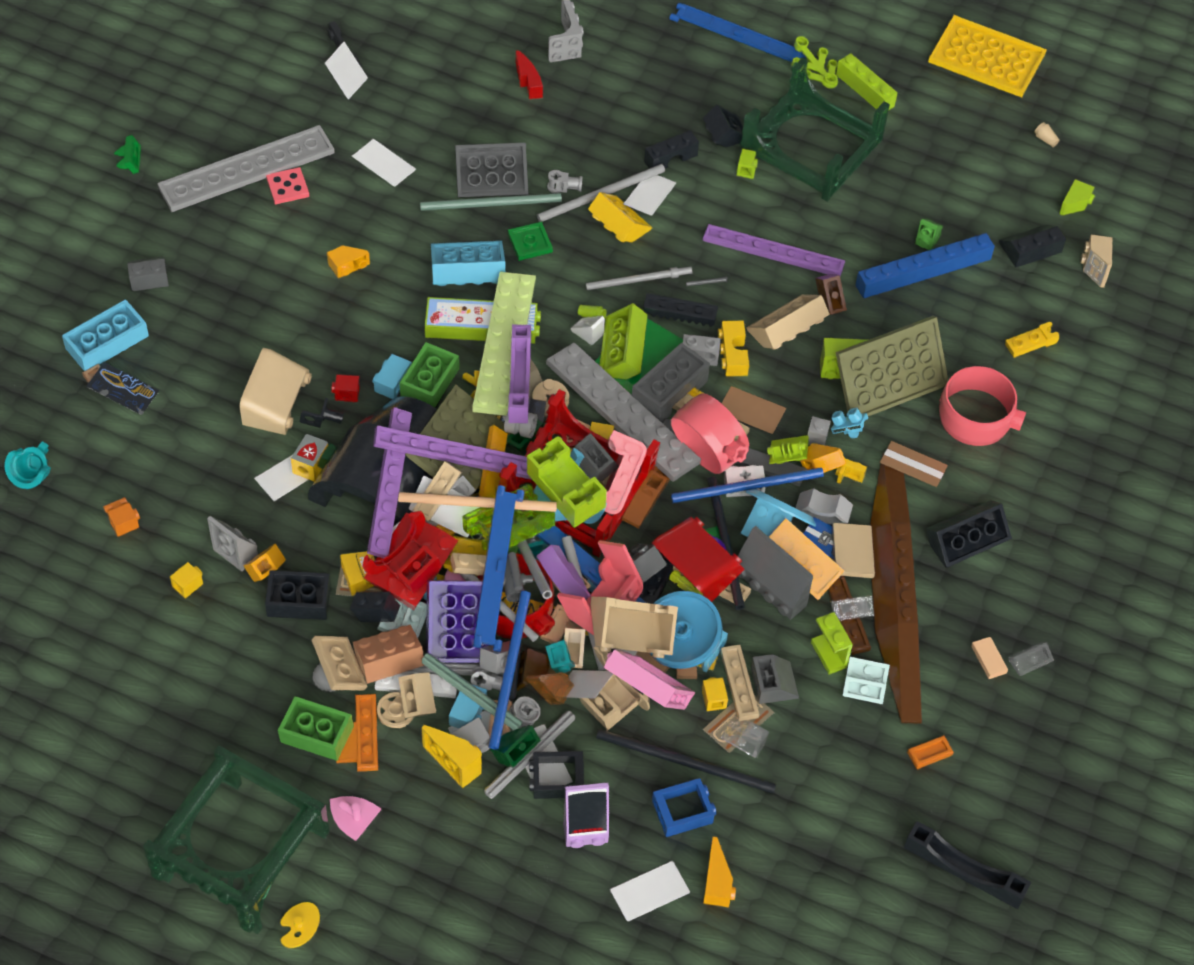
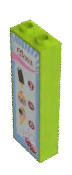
(466, 319)

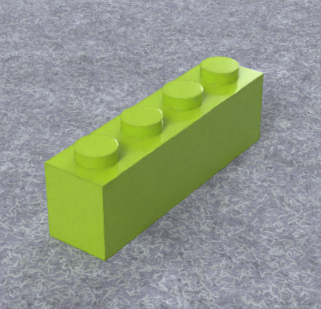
(865, 82)

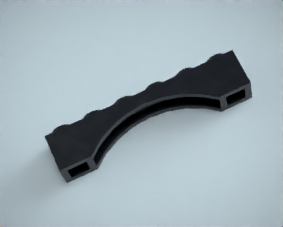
(998, 883)

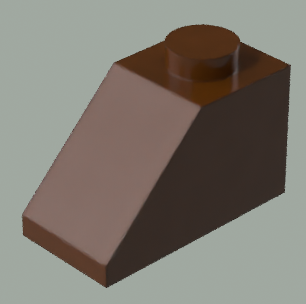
(831, 290)

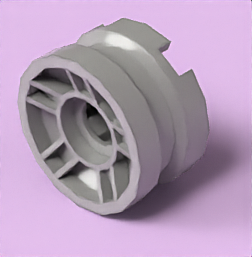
(530, 711)

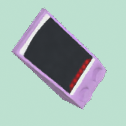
(586, 815)

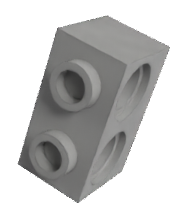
(704, 346)

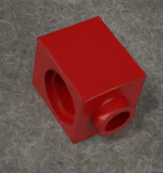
(346, 388)

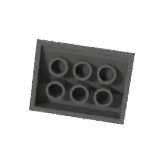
(491, 170)
(775, 574)

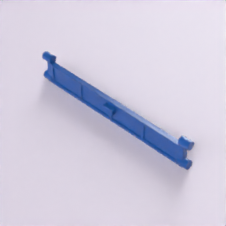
(736, 32)
(587, 563)
(495, 568)

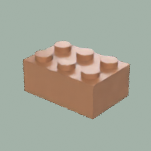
(388, 653)

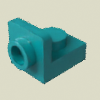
(560, 657)

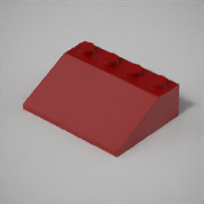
(435, 539)

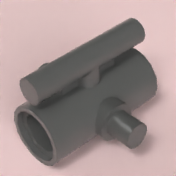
(514, 579)

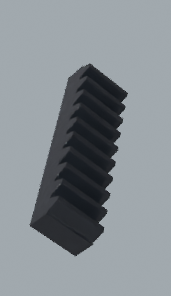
(680, 309)

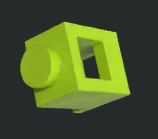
(747, 164)

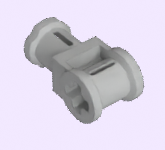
(563, 182)
(488, 681)

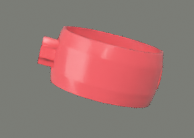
(988, 381)
(710, 433)

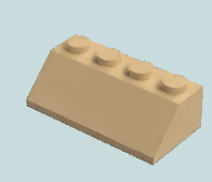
(789, 320)

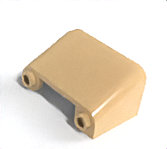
(272, 392)
(633, 626)

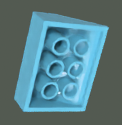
(467, 262)

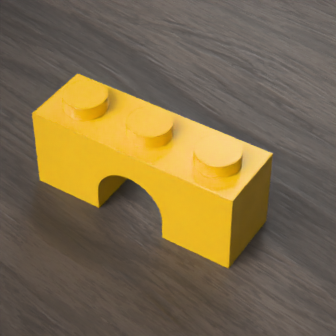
(734, 360)

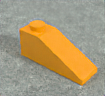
(719, 878)

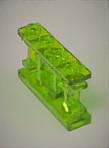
(478, 519)

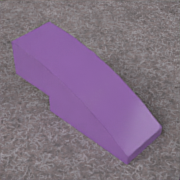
(562, 572)

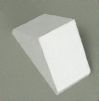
(589, 328)

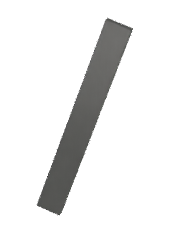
(761, 459)

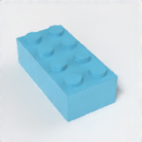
(105, 335)

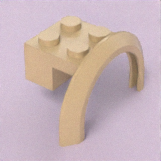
(614, 699)

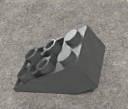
(596, 459)

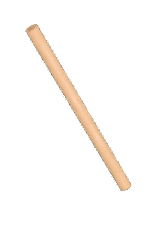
(473, 501)

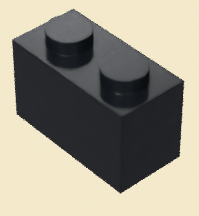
(375, 606)

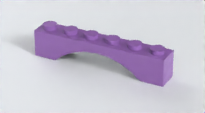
(520, 374)

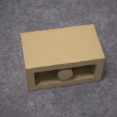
(417, 695)

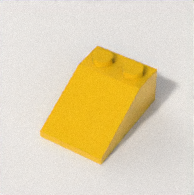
(453, 754)

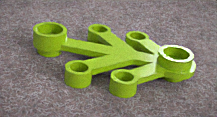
(828, 79)

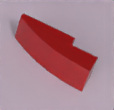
(528, 76)

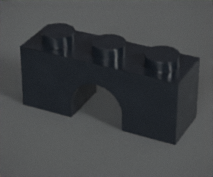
(683, 145)

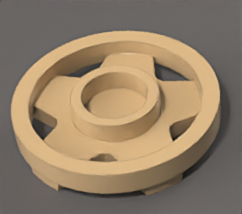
(393, 711)

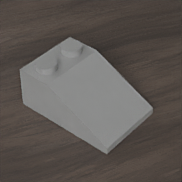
(231, 543)

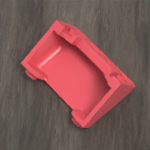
(620, 482)

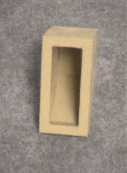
(575, 641)

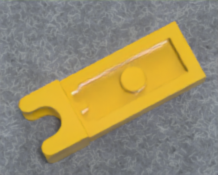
(1032, 340)

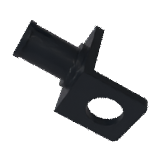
(326, 413)

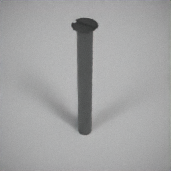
(707, 281)

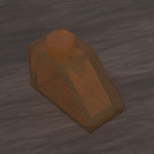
(552, 686)

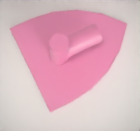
(353, 814)

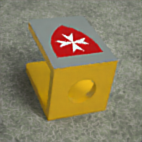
(307, 457)

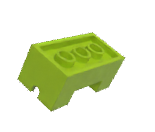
(566, 482)

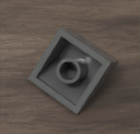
(148, 273)

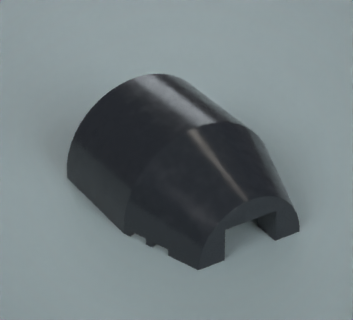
(358, 464)

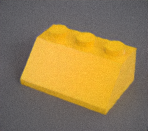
(618, 217)

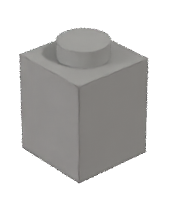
(818, 431)

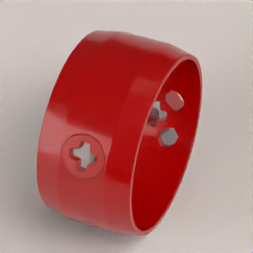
(538, 621)

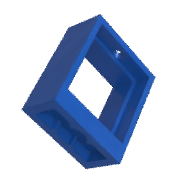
(675, 827)

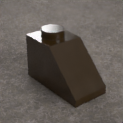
(531, 664)

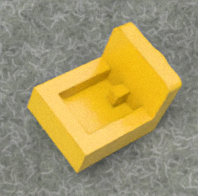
(852, 470)

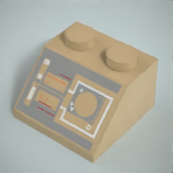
(1097, 258)

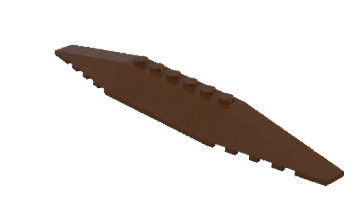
(895, 592)

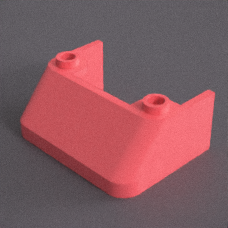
(618, 581)

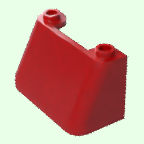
(699, 557)

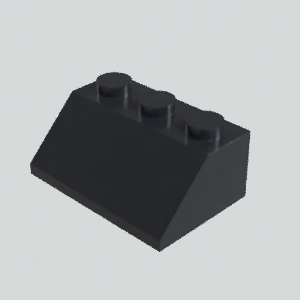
(1033, 244)

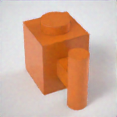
(122, 516)

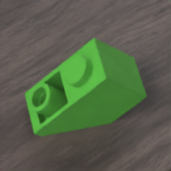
(928, 234)

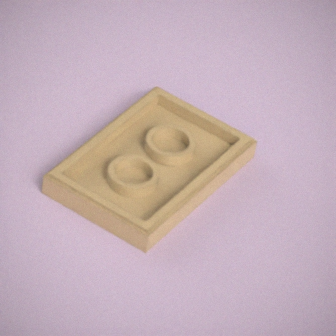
(853, 549)
(339, 663)

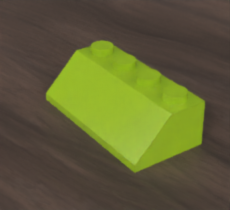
(623, 342)

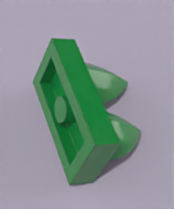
(131, 151)

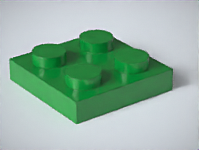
(530, 241)

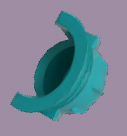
(27, 466)

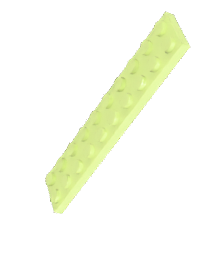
(510, 307)

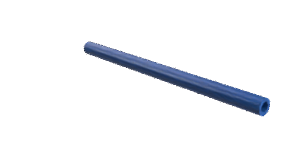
(747, 485)
(509, 670)

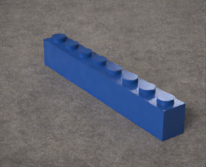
(924, 265)

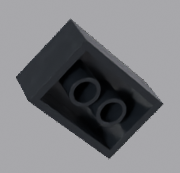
(298, 595)

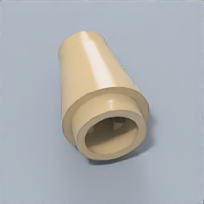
(1046, 134)

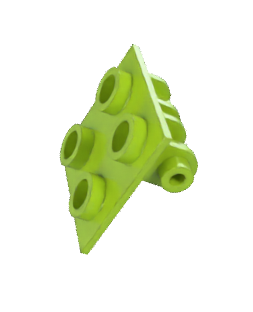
(788, 449)

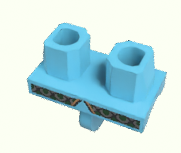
(849, 425)

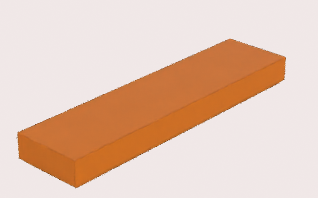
(366, 732)

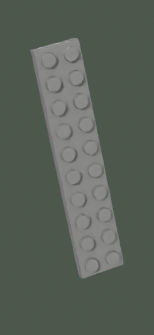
(245, 168)
(622, 409)

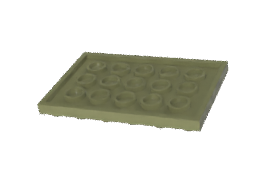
(893, 367)
(458, 423)

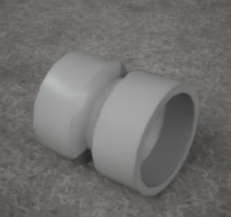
(524, 429)

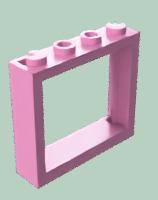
(649, 679)

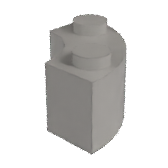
(825, 507)

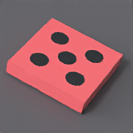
(287, 185)

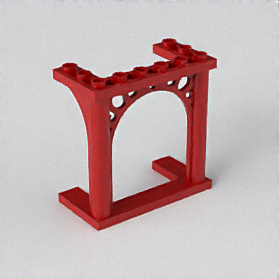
(563, 423)

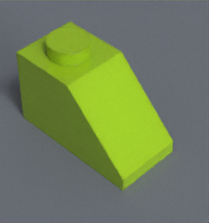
(1077, 198)

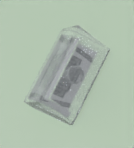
(853, 607)
(1031, 658)

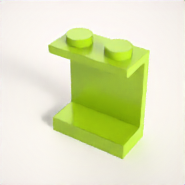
(834, 644)

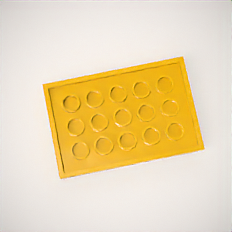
(987, 56)

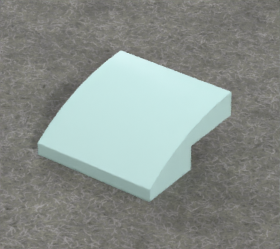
(406, 617)
(866, 680)

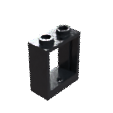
(555, 791)

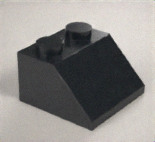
(724, 126)

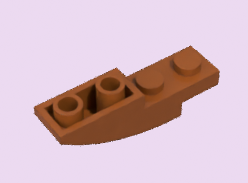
(646, 497)

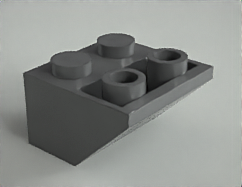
(646, 560)
(773, 679)

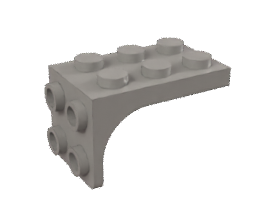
(570, 43)

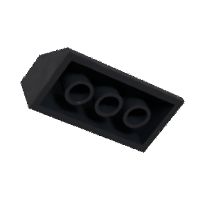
(969, 533)

